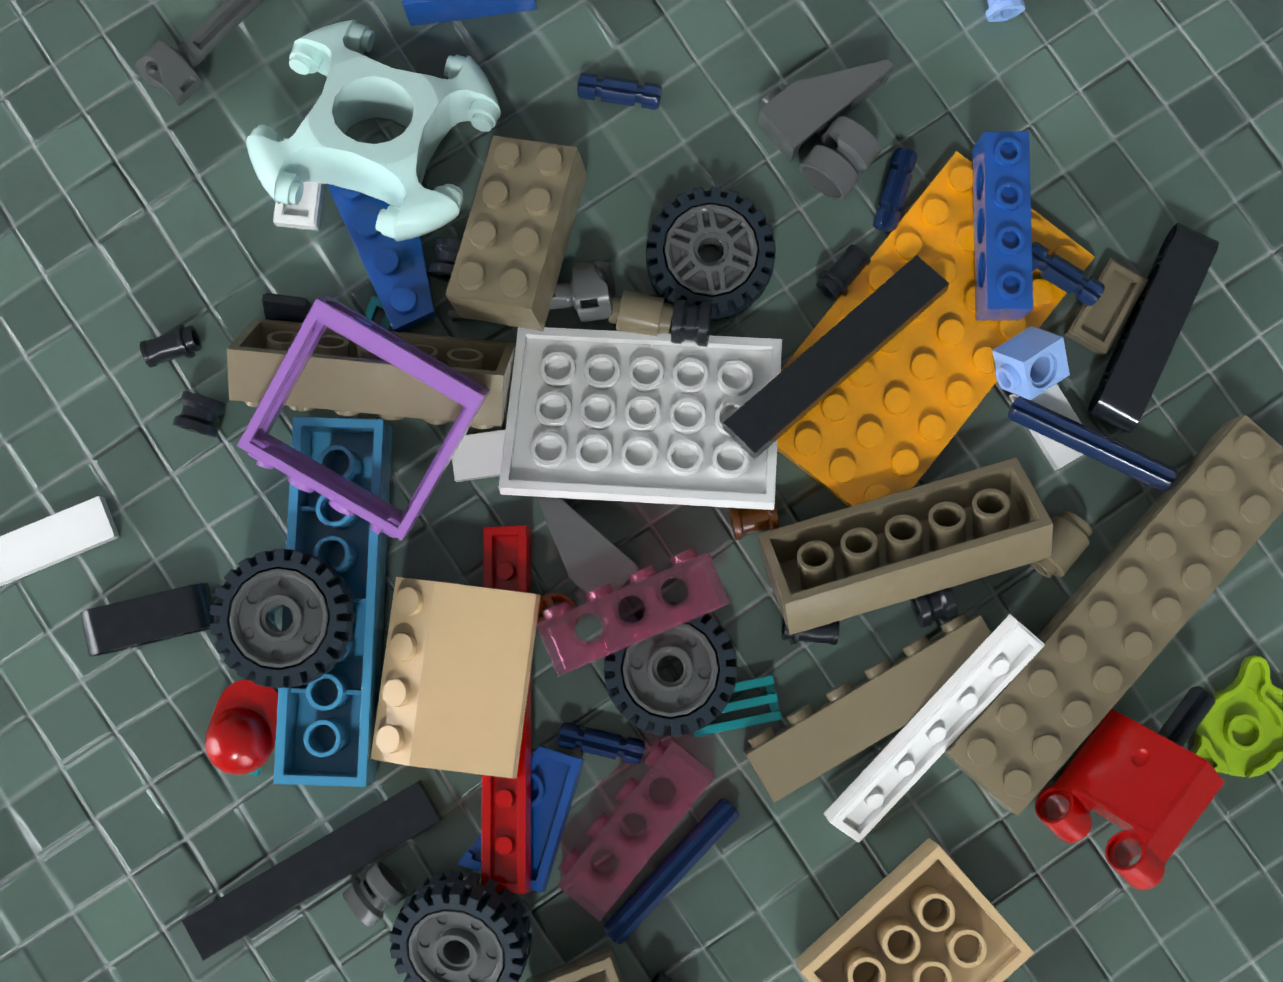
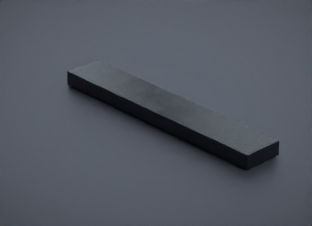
(835, 357)
(311, 870)

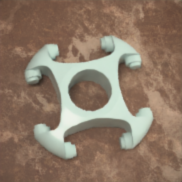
(363, 90)

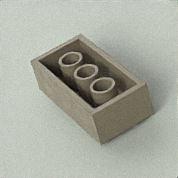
(517, 233)

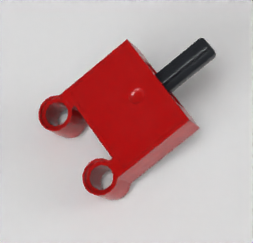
(1138, 783)

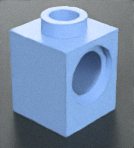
(1031, 362)

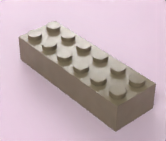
(356, 381)
(906, 545)

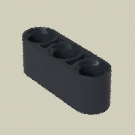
(147, 619)

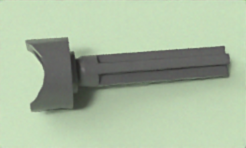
(175, 67)
(588, 291)

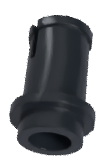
(842, 273)
(179, 343)
(824, 634)

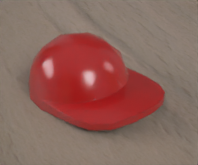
(242, 728)

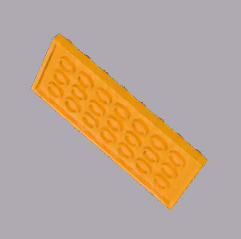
(921, 387)

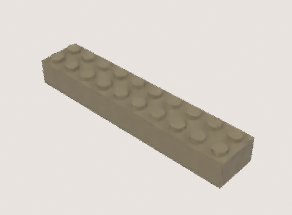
(1125, 614)

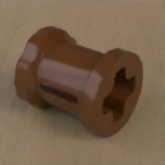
(752, 520)

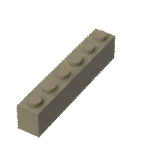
(862, 712)

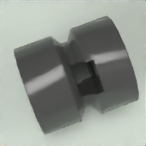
(844, 151)

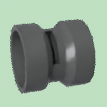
(374, 894)

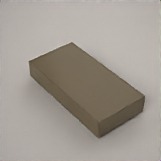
(1099, 324)

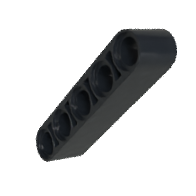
(1153, 328)

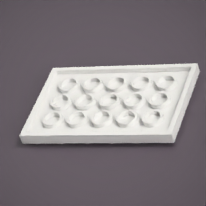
(635, 418)

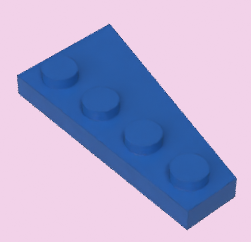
(393, 267)

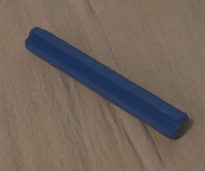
(1092, 443)
(671, 871)

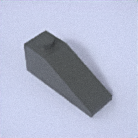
(808, 106)
(584, 551)

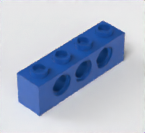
(1002, 226)

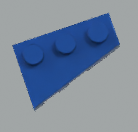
(552, 792)

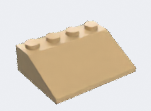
(455, 677)
(918, 928)

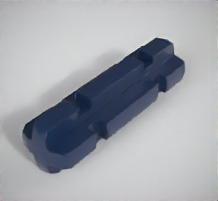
(619, 90)
(895, 190)
(1066, 275)
(600, 743)

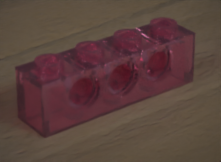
(702, 596)
(599, 889)

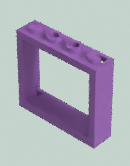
(311, 475)

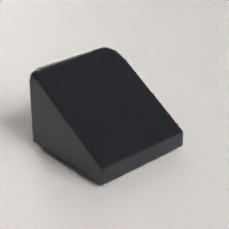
(285, 307)

